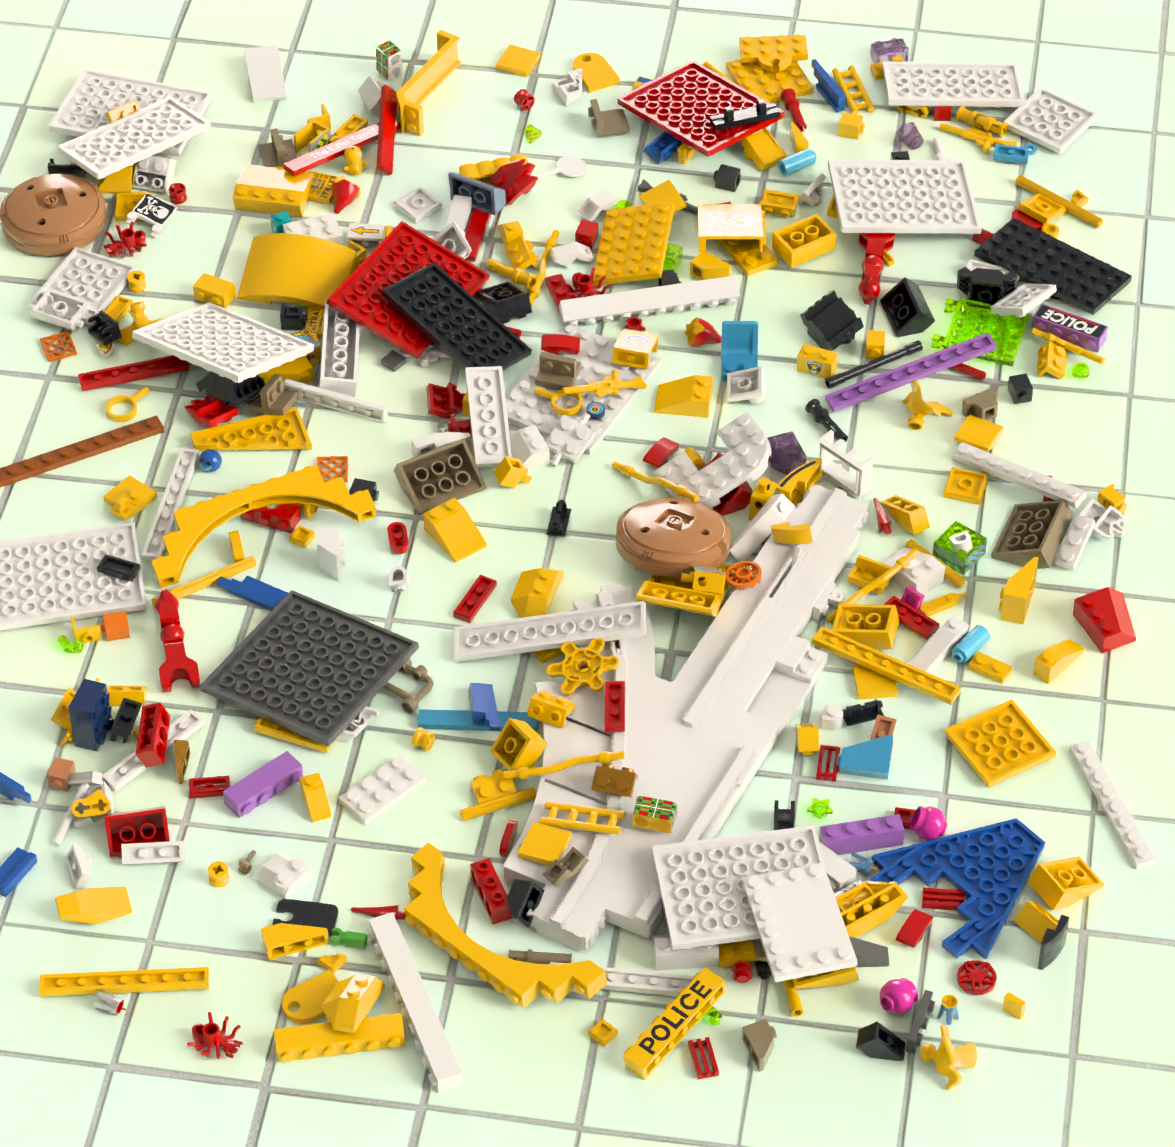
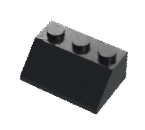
(907, 309)

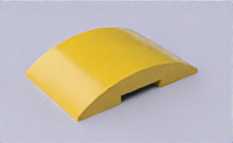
(294, 270)
(679, 595)

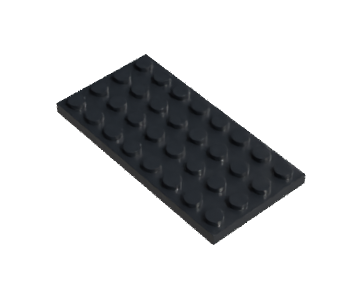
(1046, 260)
(455, 320)

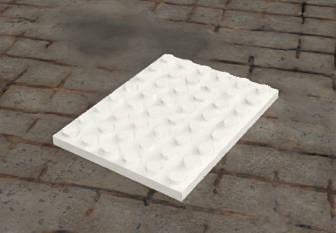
(101, 91)
(903, 196)
(223, 342)
(596, 356)
(58, 578)
(704, 881)

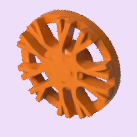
(746, 576)

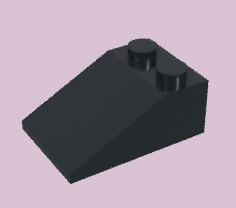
(505, 301)

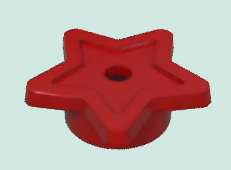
(634, 324)

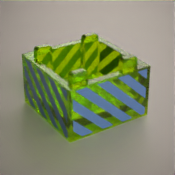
(959, 561)

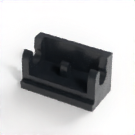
(65, 169)
(106, 328)
(125, 719)

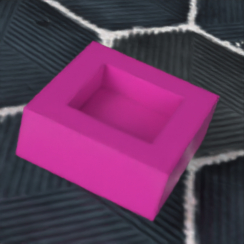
(913, 597)

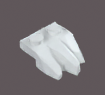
(1107, 520)

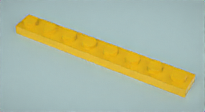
(886, 665)
(124, 981)

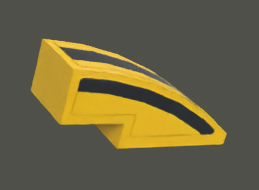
(800, 479)

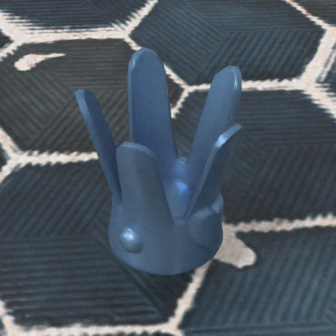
(866, 867)
(949, 1004)

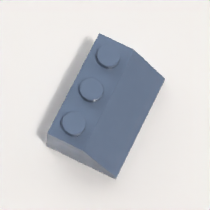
(484, 196)

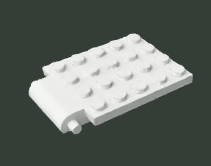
(79, 289)

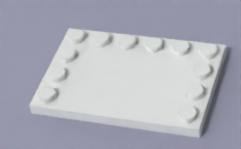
(799, 922)

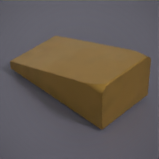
(182, 756)

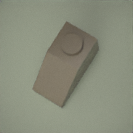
(759, 1041)

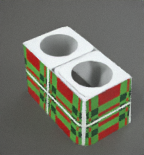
(383, 64)

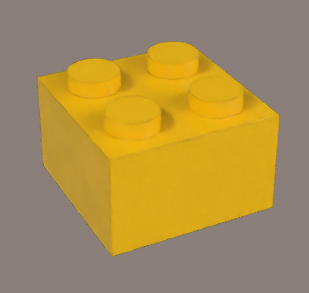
(518, 745)

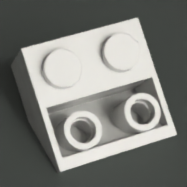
(154, 174)
(330, 552)

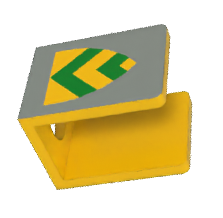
(310, 136)

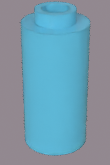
(797, 162)
(970, 644)

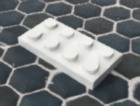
(1023, 299)
(382, 789)

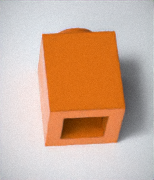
(115, 626)

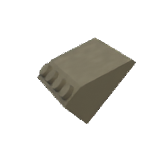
(439, 476)
(1033, 532)

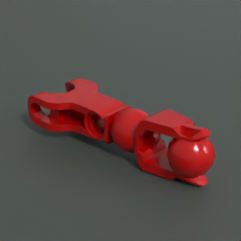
(873, 263)
(172, 635)

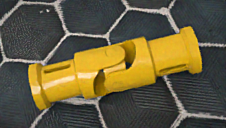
(982, 120)

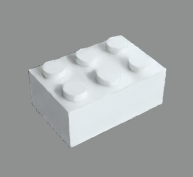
(319, 227)

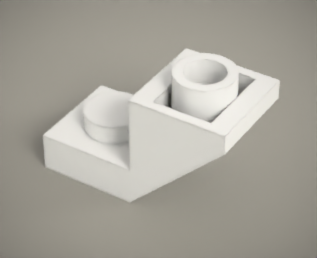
(595, 203)
(566, 253)

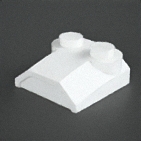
(454, 239)
(746, 385)
(284, 874)

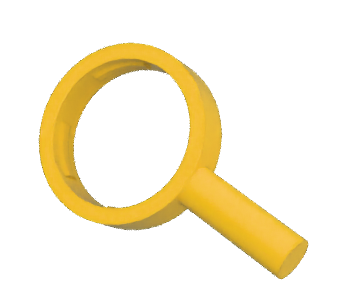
(554, 396)
(123, 398)

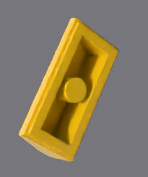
(118, 692)

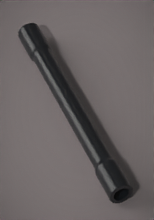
(840, 378)

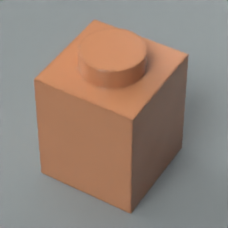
(60, 774)

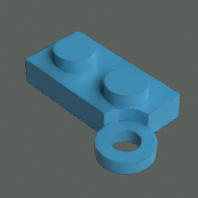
(1013, 153)

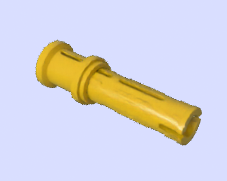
(518, 276)

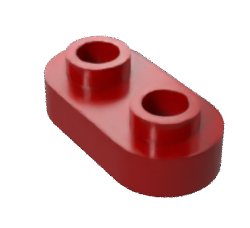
(398, 538)

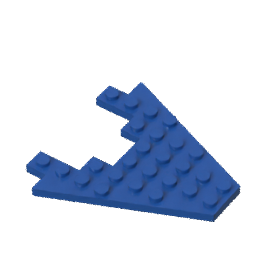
(984, 863)

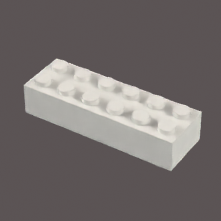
(339, 352)

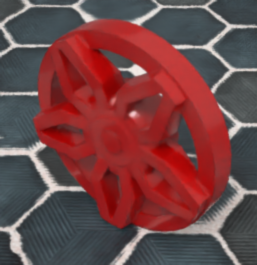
(976, 977)

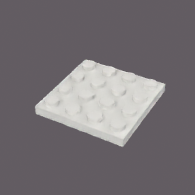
(1051, 120)

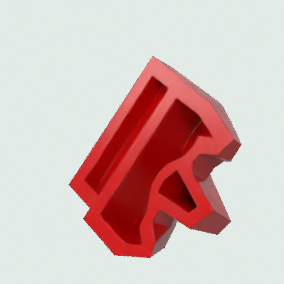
(514, 179)
(210, 411)

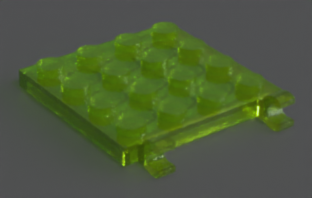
(975, 319)

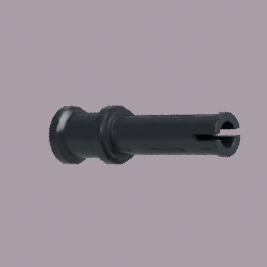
(822, 416)

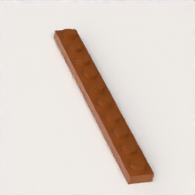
(80, 450)

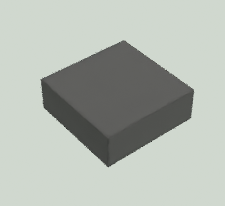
(393, 360)

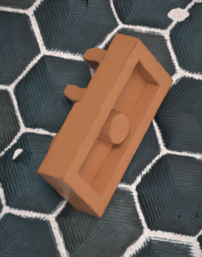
(883, 727)

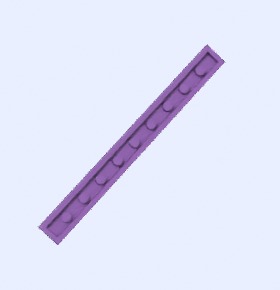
(911, 371)

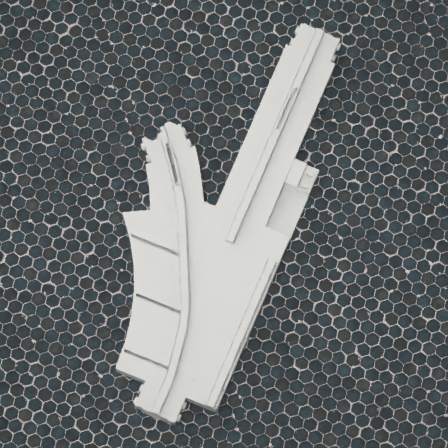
(685, 737)

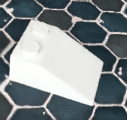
(921, 574)

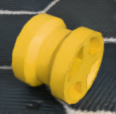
(136, 281)
(423, 739)
(222, 876)

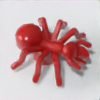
(128, 239)
(583, 284)
(211, 1036)

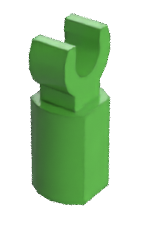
(348, 938)

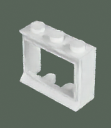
(854, 485)

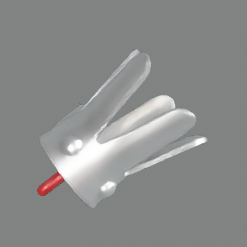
(115, 1004)

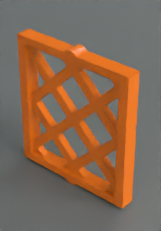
(56, 337)
(332, 459)

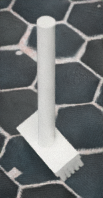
(83, 781)

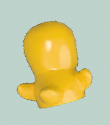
(353, 159)

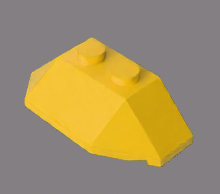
(536, 591)
(869, 905)
(351, 1001)

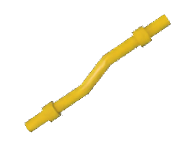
(535, 289)
(680, 490)
(900, 564)
(525, 772)

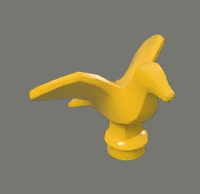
(139, 321)
(919, 408)
(949, 1058)

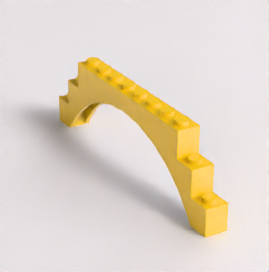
(297, 487)
(514, 978)

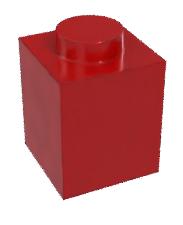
(587, 233)

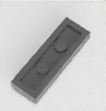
(920, 1021)

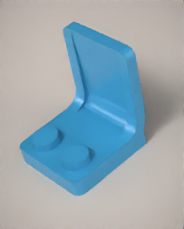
(738, 346)

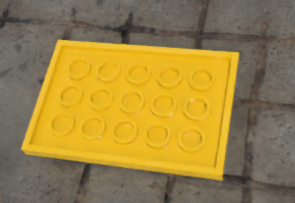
(633, 243)

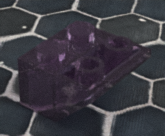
(786, 453)

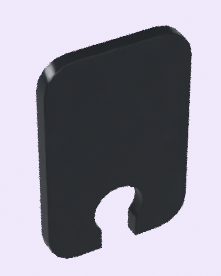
(308, 914)

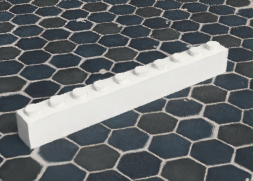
(649, 300)
(415, 1003)

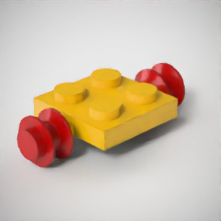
(737, 956)

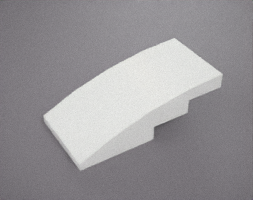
(265, 74)

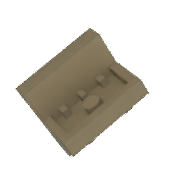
(278, 151)
(557, 371)
(273, 398)

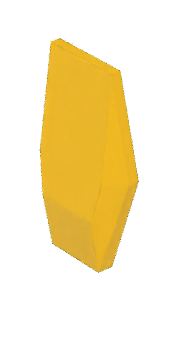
(93, 905)

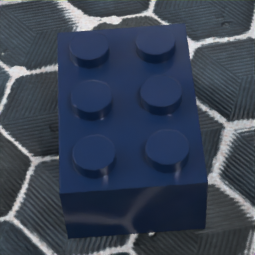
(90, 715)

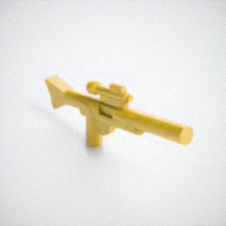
(982, 138)
(1069, 346)
(609, 385)

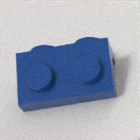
(662, 147)

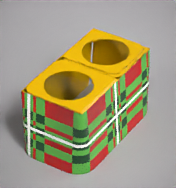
(654, 814)

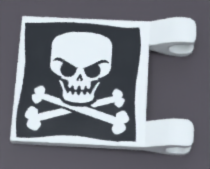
(152, 211)

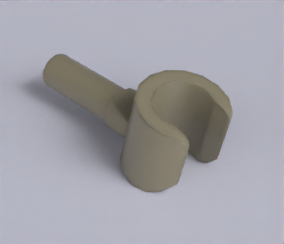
(245, 866)

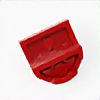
(444, 400)

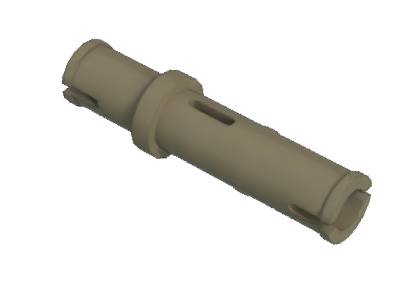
(539, 957)

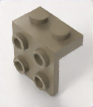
(607, 122)

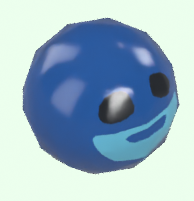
(210, 460)

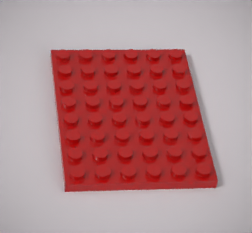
(685, 101)
(392, 260)

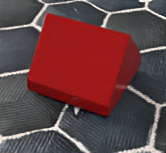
(942, 113)
(981, 238)

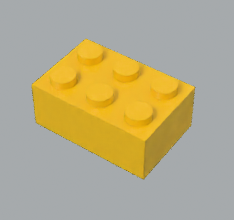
(804, 240)

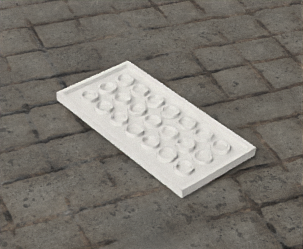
(953, 84)
(134, 137)

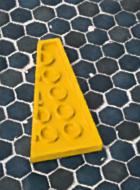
(256, 433)

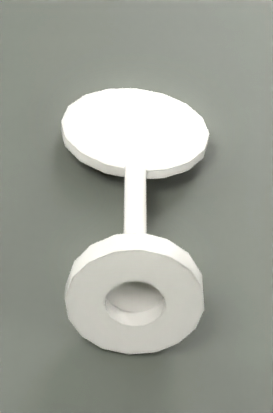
(567, 166)

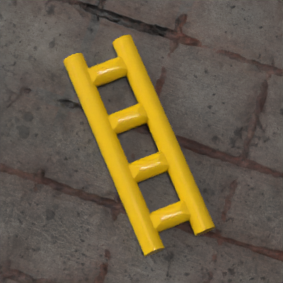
(855, 95)
(591, 825)

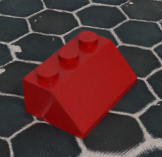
(734, 500)
(136, 827)

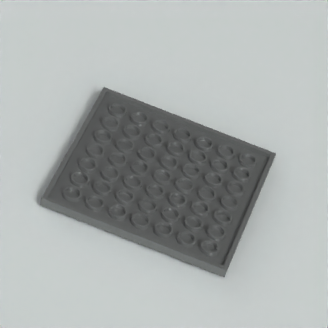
(309, 667)

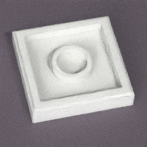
(417, 205)

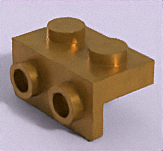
(614, 781)

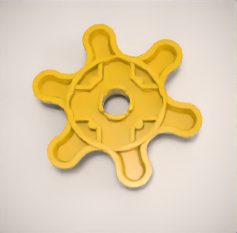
(578, 658)

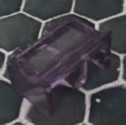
(889, 48)

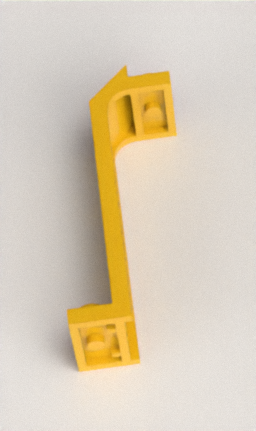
(425, 82)

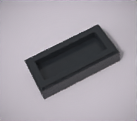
(118, 567)

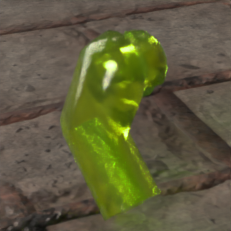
(76, 647)
(714, 1015)

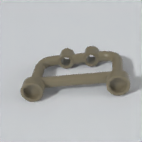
(411, 702)

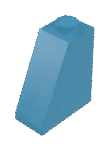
(867, 758)

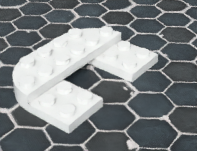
(744, 461)

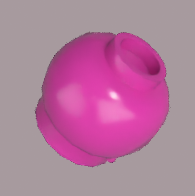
(928, 822)
(898, 996)

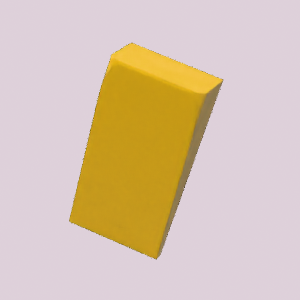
(798, 139)

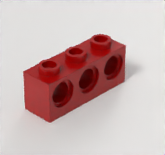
(153, 735)
(490, 891)

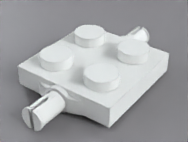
(570, 439)

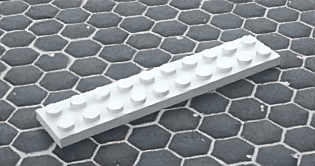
(549, 631)

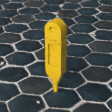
(941, 603)

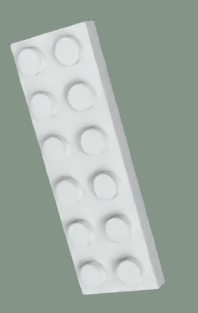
(488, 415)

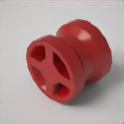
(524, 99)
(177, 193)

